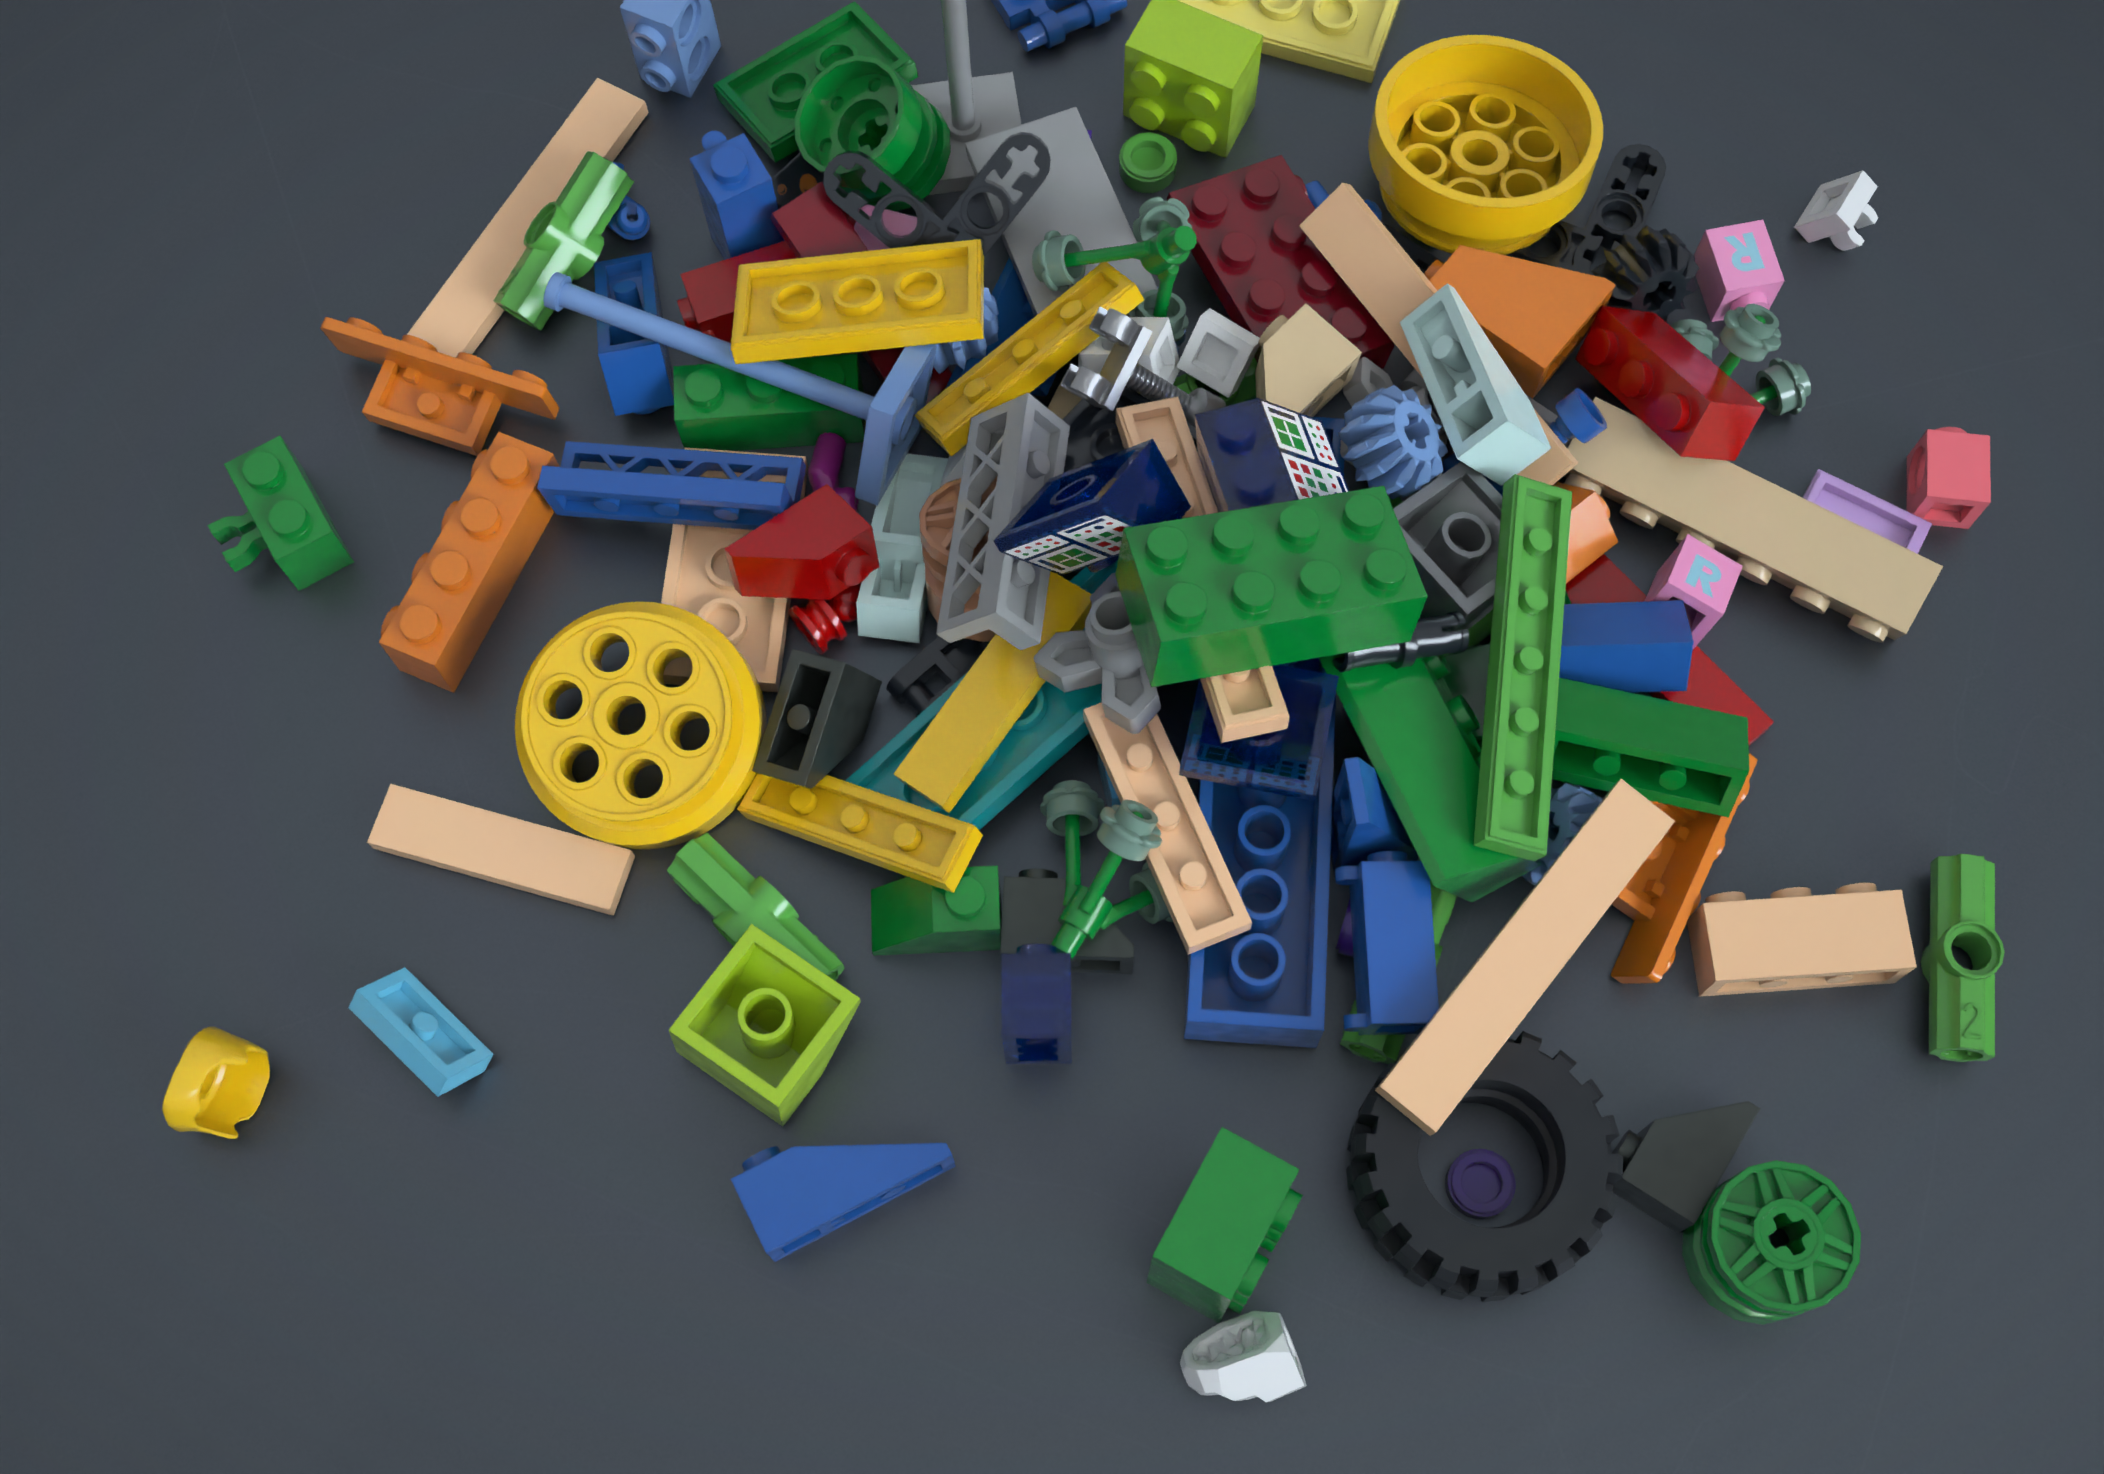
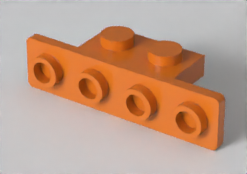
(433, 392)
(1669, 888)

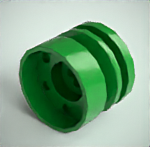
(875, 111)
(1741, 1269)

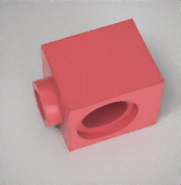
(1949, 477)

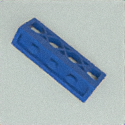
(675, 497)

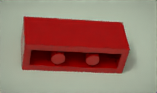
(1669, 384)

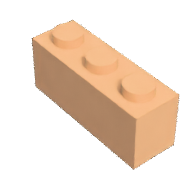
(1800, 940)

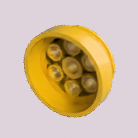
(1483, 142)
(697, 784)

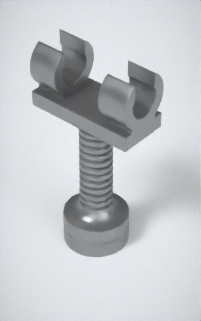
(1123, 370)

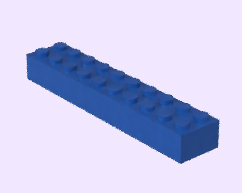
(1277, 847)

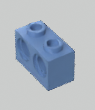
(671, 41)

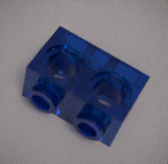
(1036, 1006)

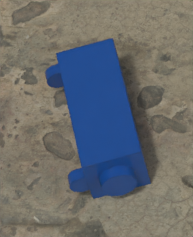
(735, 194)
(1627, 645)
(1391, 945)

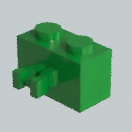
(281, 517)

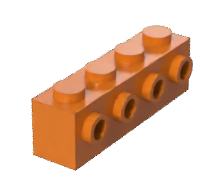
(471, 565)

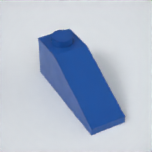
(633, 366)
(1364, 817)
(817, 1189)

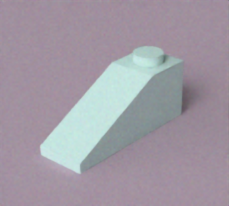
(1473, 389)

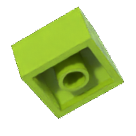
(765, 1024)

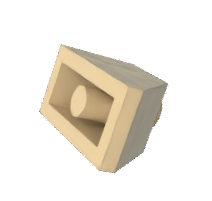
(1303, 362)

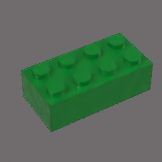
(1268, 585)

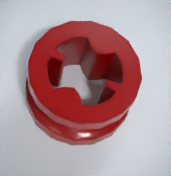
(817, 624)

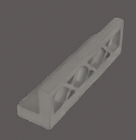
(1011, 589)

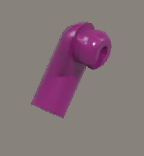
(826, 466)

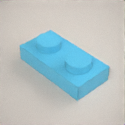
(420, 1031)

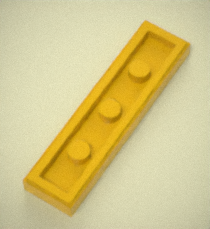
(1027, 355)
(986, 704)
(866, 827)

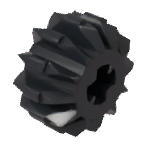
(1649, 272)

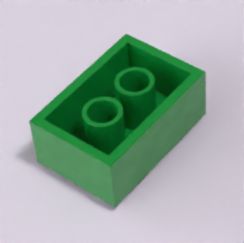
(1228, 1211)

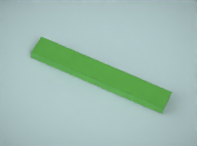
(1523, 670)

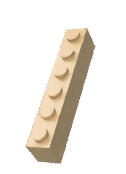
(1757, 526)

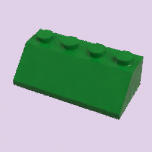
(1428, 767)

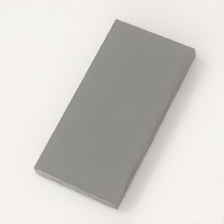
(1070, 200)

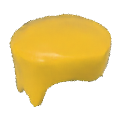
(216, 1084)

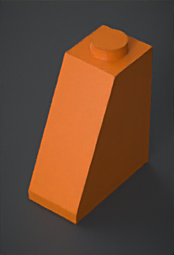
(1525, 308)

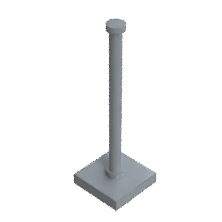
(969, 104)

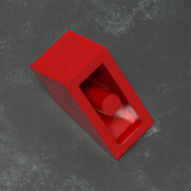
(805, 551)

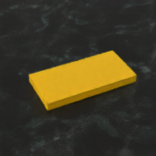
(859, 302)

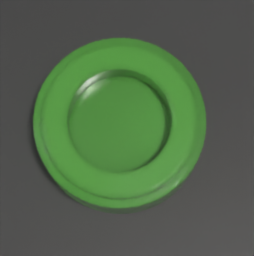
(1147, 162)

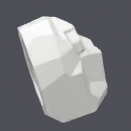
(1244, 1359)

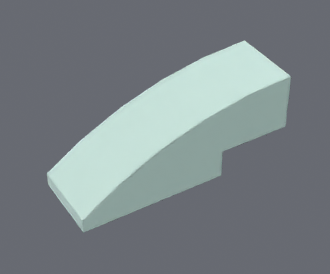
(894, 596)

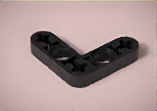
(931, 225)
(1578, 245)

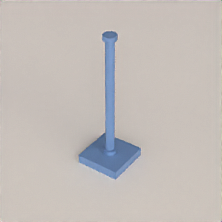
(888, 415)

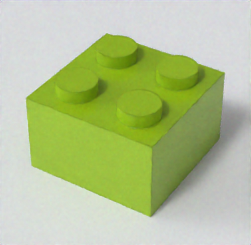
(1191, 75)

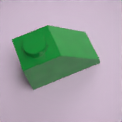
(928, 919)

